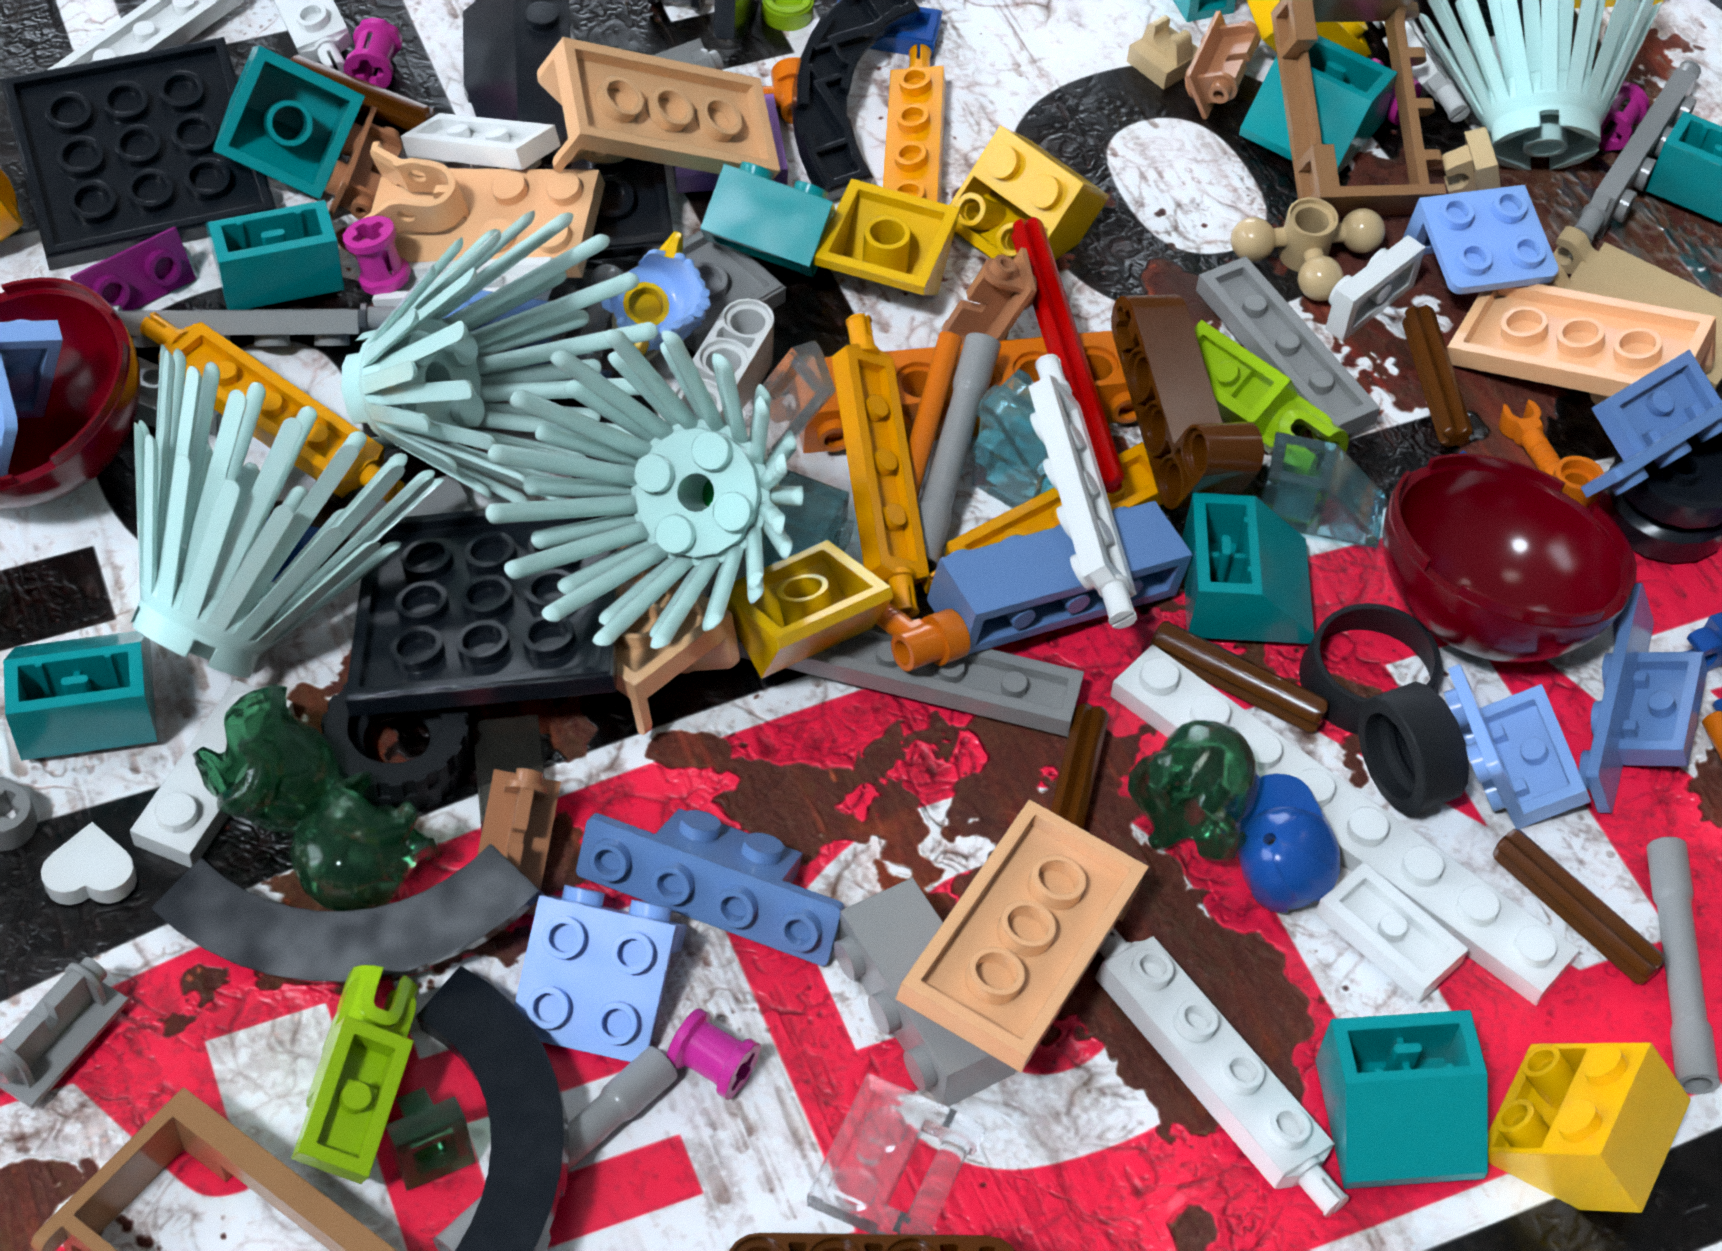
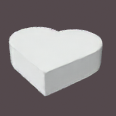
(89, 868)

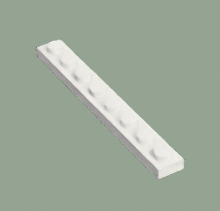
(1488, 923)

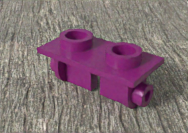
(140, 271)

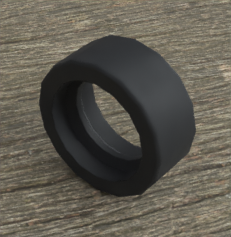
(1413, 748)

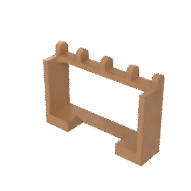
(1316, 162)
(221, 1147)

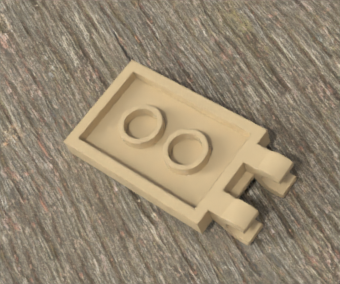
(1627, 277)

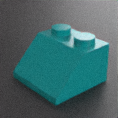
(287, 121)

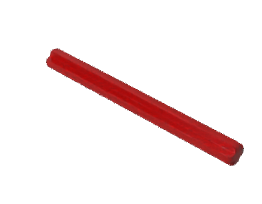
(1063, 340)

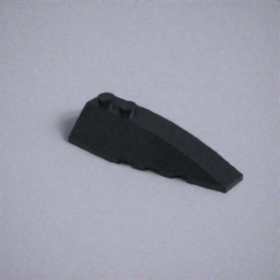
(502, 55)

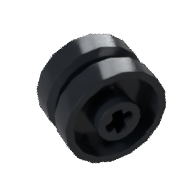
(1675, 509)

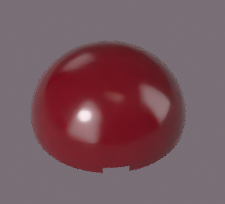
(90, 395)
(1504, 558)

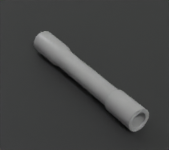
(969, 387)
(1690, 1031)
(618, 1102)

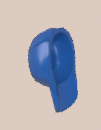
(1305, 852)

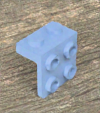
(1484, 239)
(26, 376)
(1517, 752)
(596, 972)

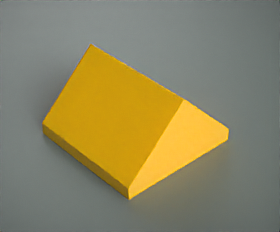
(889, 238)
(806, 607)

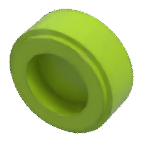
(787, 14)

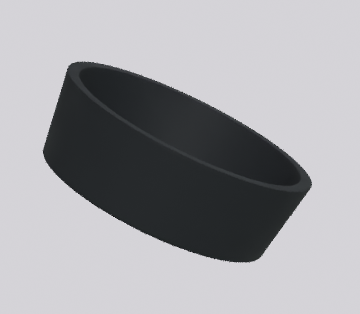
(1380, 618)

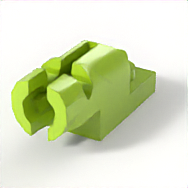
(1259, 393)
(357, 1076)

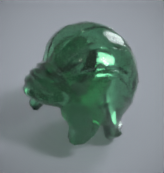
(271, 763)
(1198, 788)
(357, 853)

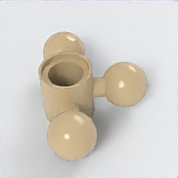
(1307, 241)

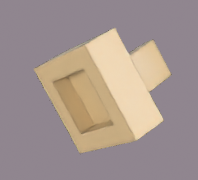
(1162, 53)
(1472, 165)

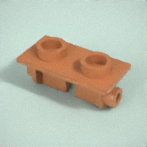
(1220, 62)
(354, 182)
(1004, 291)
(521, 820)

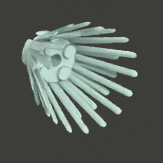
(1545, 96)
(434, 381)
(650, 489)
(204, 518)

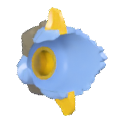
(666, 295)

